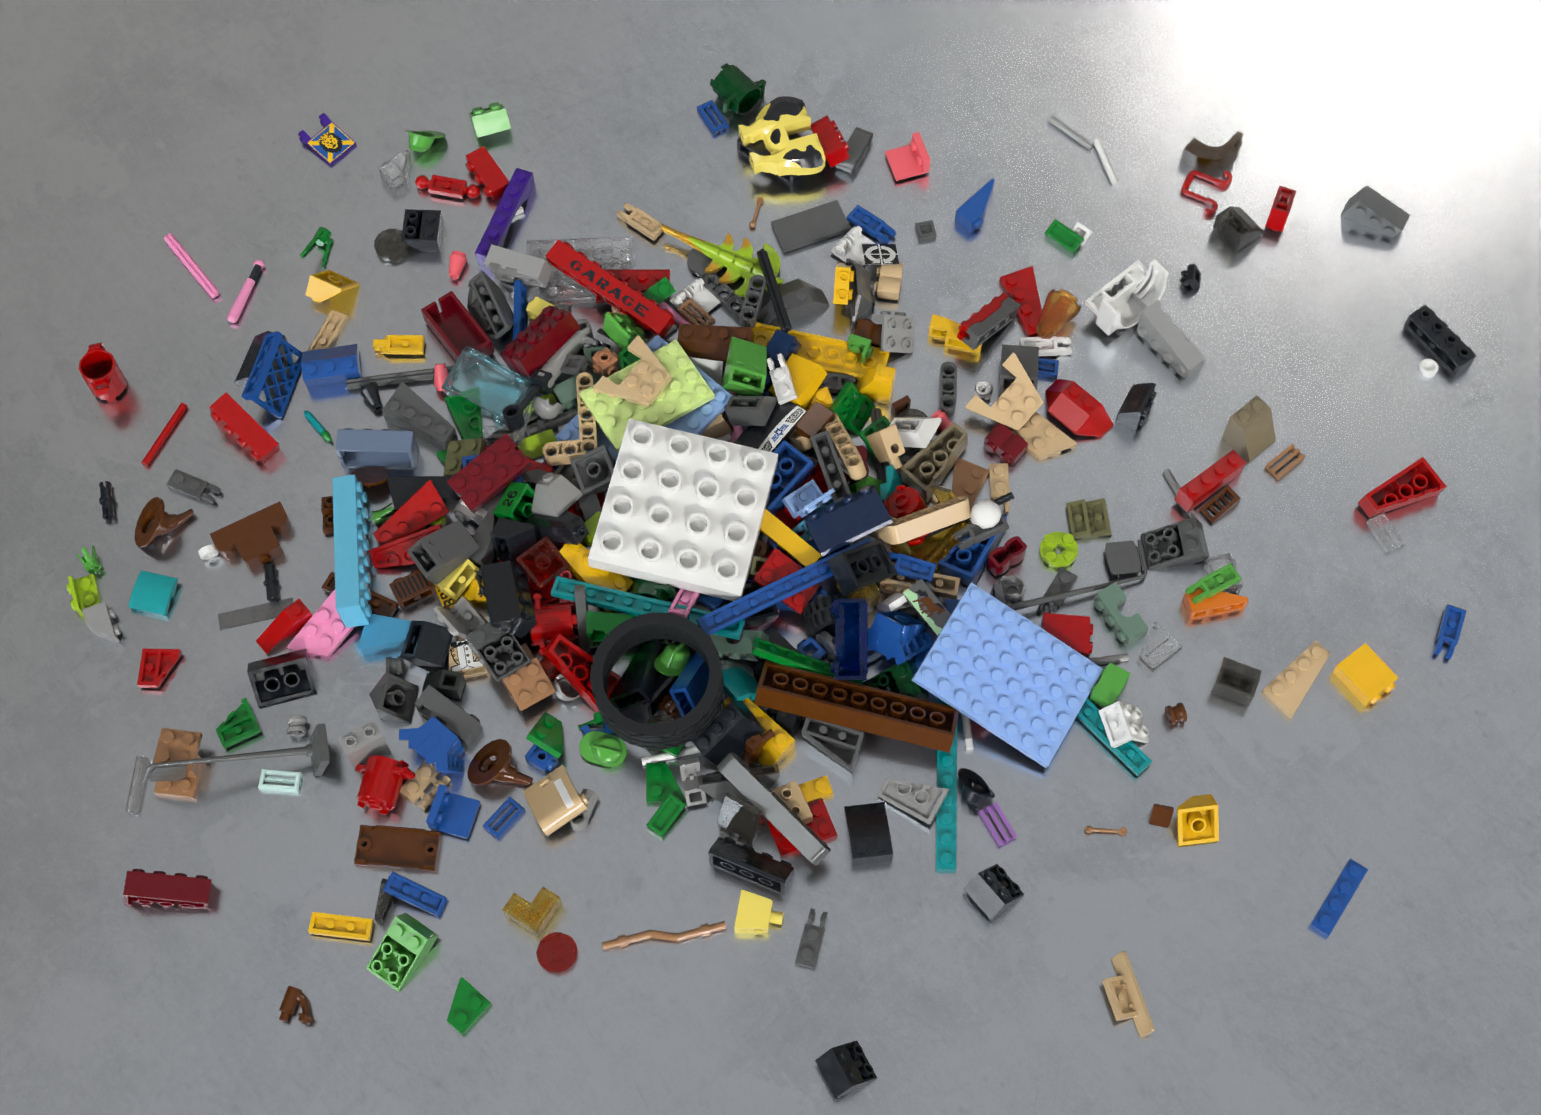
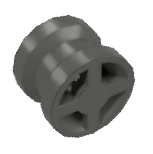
(395, 665)

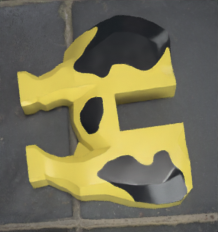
(773, 125)

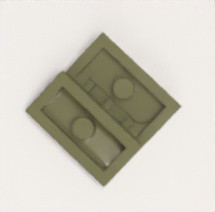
(1089, 518)

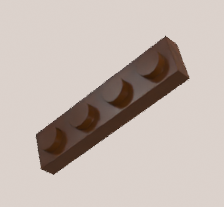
(379, 604)

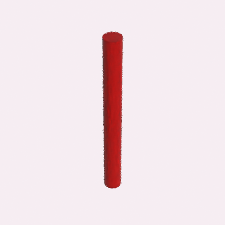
(164, 434)

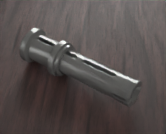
(543, 425)

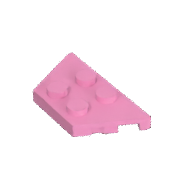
(322, 632)

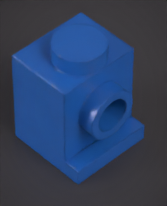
(811, 646)
(544, 765)

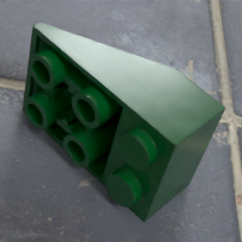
(899, 680)

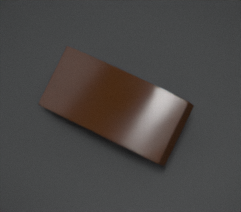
(327, 512)

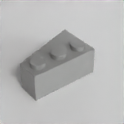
(513, 266)

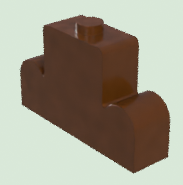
(254, 536)

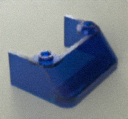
(850, 638)

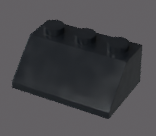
(250, 359)
(281, 677)
(728, 732)

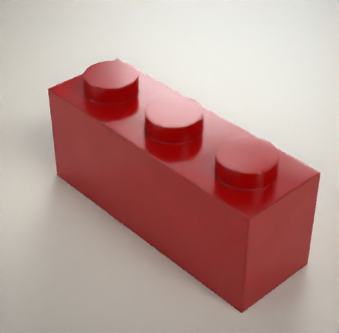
(831, 141)
(487, 173)

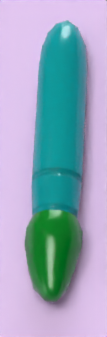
(318, 426)

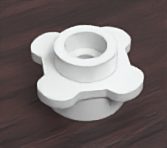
(983, 386)

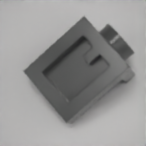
(576, 364)

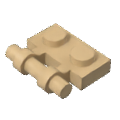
(417, 787)

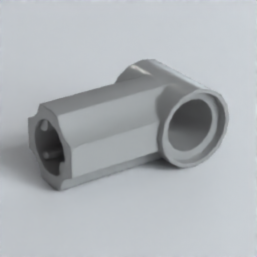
(592, 797)

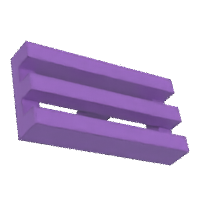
(995, 806)

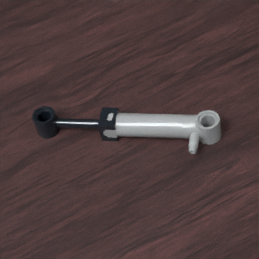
(544, 379)

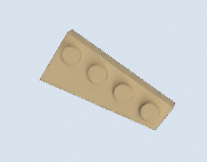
(1295, 680)

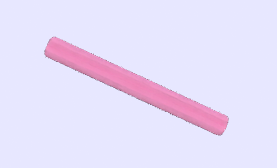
(192, 266)

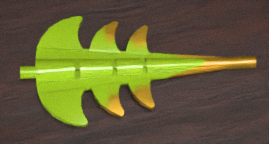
(738, 263)

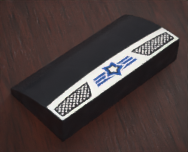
(777, 429)

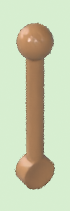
(760, 201)
(1122, 831)

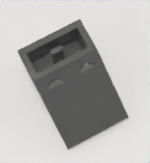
(1028, 358)
(1175, 544)
(443, 551)
(497, 651)

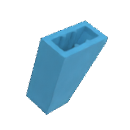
(383, 635)

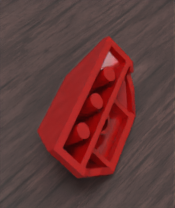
(1077, 409)

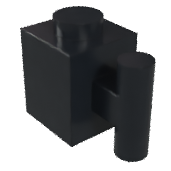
(785, 720)

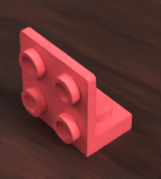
(909, 159)

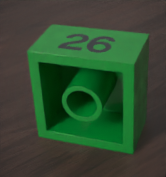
(516, 502)

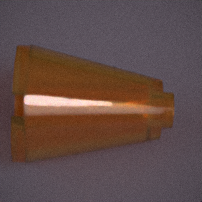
(1057, 312)

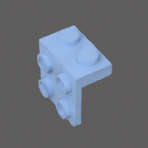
(806, 499)

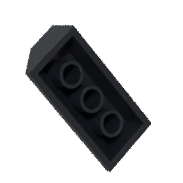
(508, 597)
(751, 865)

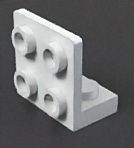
(1123, 724)

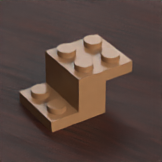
(528, 683)
(177, 746)

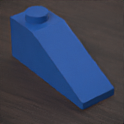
(973, 211)

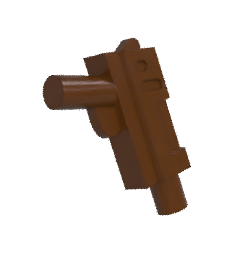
(754, 747)

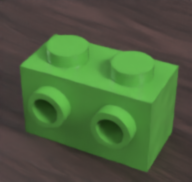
(1109, 686)

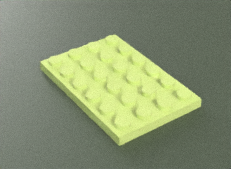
(680, 396)

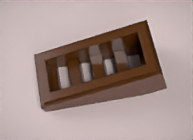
(1220, 495)

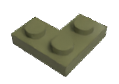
(460, 449)

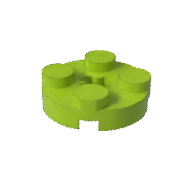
(1058, 539)

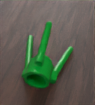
(320, 238)

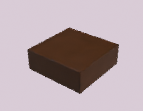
(900, 405)

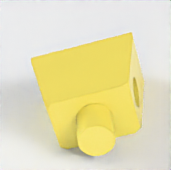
(755, 914)

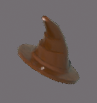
(156, 522)
(494, 763)

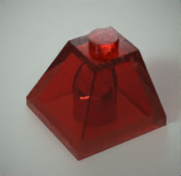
(543, 562)

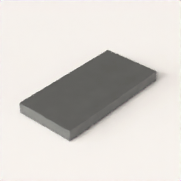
(810, 226)

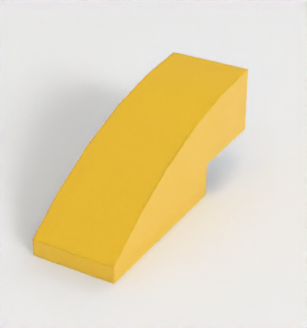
(948, 330)

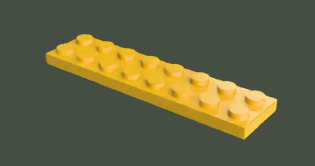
(826, 351)

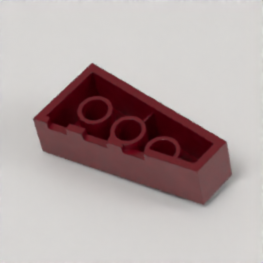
(166, 889)

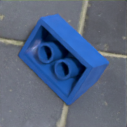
(330, 365)

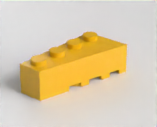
(579, 567)

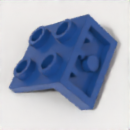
(452, 813)

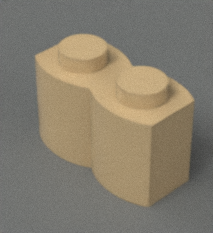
(889, 281)

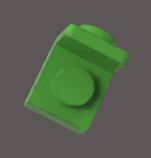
(860, 345)

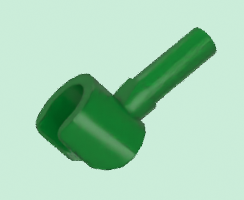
(598, 721)

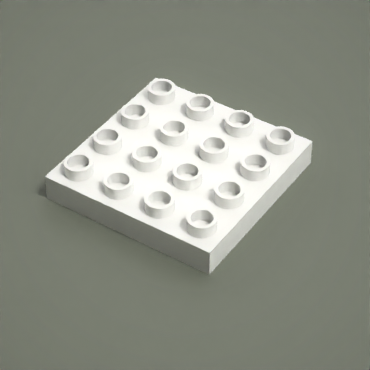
(683, 510)

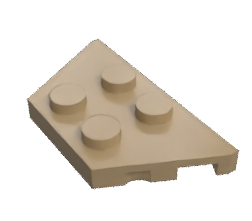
(1044, 437)

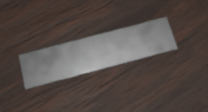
(253, 613)

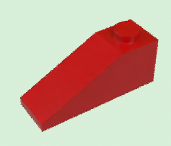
(1280, 209)
(284, 627)

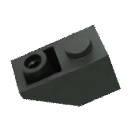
(446, 682)

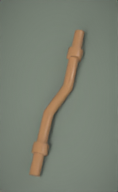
(624, 940)

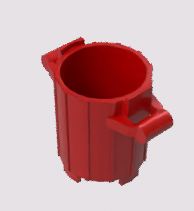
(102, 373)
(904, 502)
(552, 620)
(382, 782)

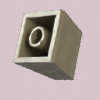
(1250, 429)

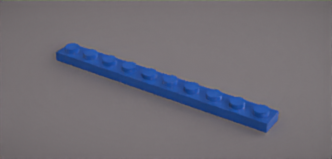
(770, 594)

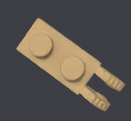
(640, 221)
(999, 482)

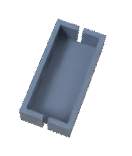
(377, 448)

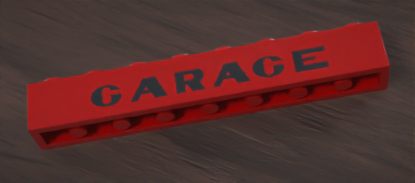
(610, 289)

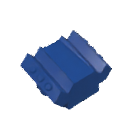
(898, 636)
(436, 745)

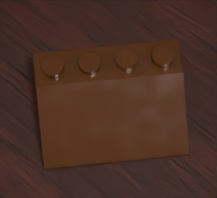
(711, 341)

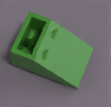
(745, 368)
(401, 950)

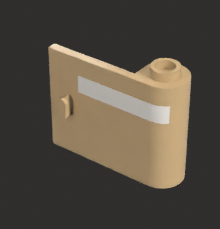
(555, 800)

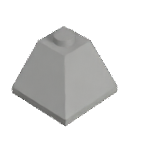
(554, 495)

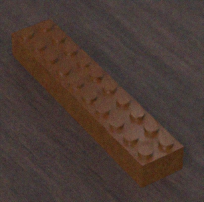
(857, 706)

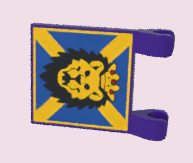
(330, 142)

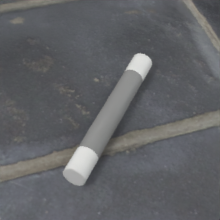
(967, 732)

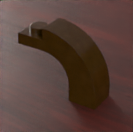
(1212, 157)

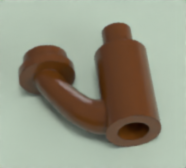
(289, 1003)

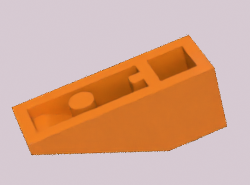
(1216, 604)

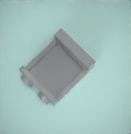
(364, 743)

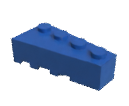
(970, 562)

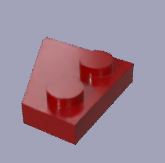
(156, 666)

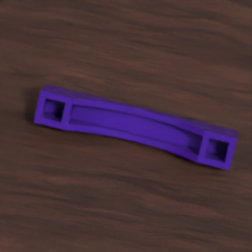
(516, 193)

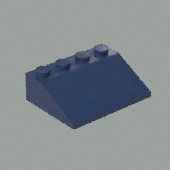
(847, 520)

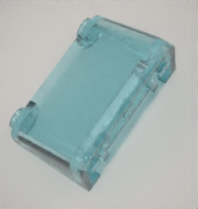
(485, 383)

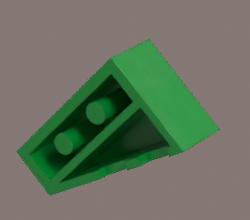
(601, 623)

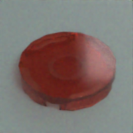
(557, 953)

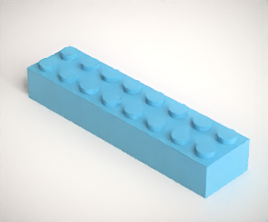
(351, 551)

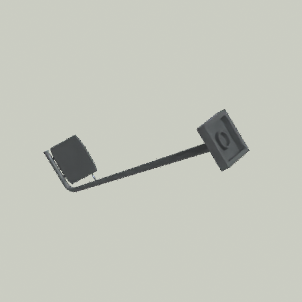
(1121, 559)
(316, 749)

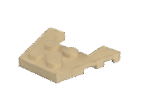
(644, 380)
(1017, 401)

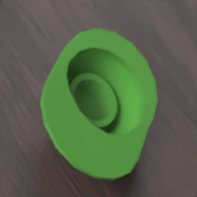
(422, 140)
(672, 659)
(603, 749)

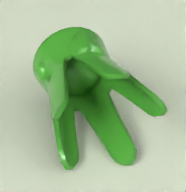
(379, 515)
(90, 564)

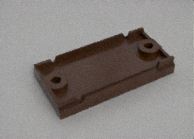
(398, 848)

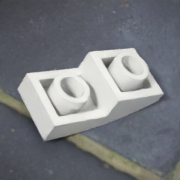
(892, 603)

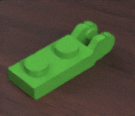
(1214, 583)

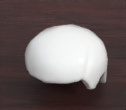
(985, 514)

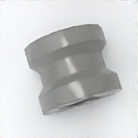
(296, 725)

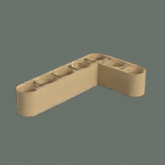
(586, 425)
(842, 443)
(924, 521)

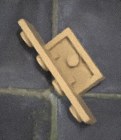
(1126, 995)

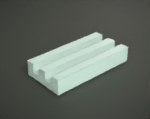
(298, 775)

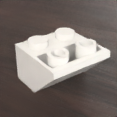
(916, 431)

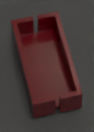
(456, 326)
(540, 340)
(489, 473)

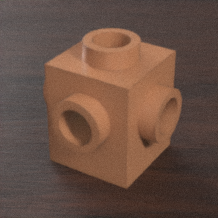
(605, 362)

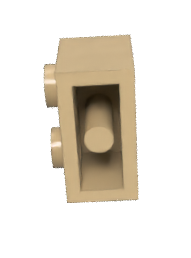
(793, 797)

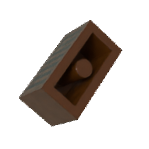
(412, 589)

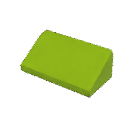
(533, 445)

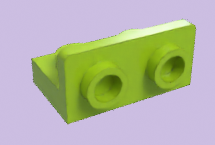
(84, 592)

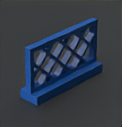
(264, 367)

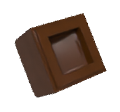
(1161, 815)

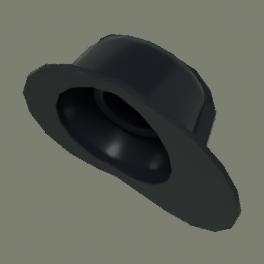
(974, 788)

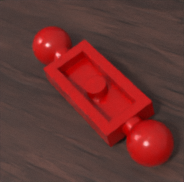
(447, 186)

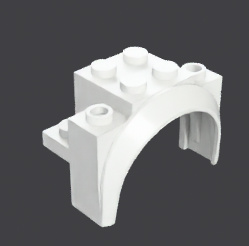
(1120, 301)

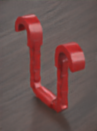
(1208, 201)

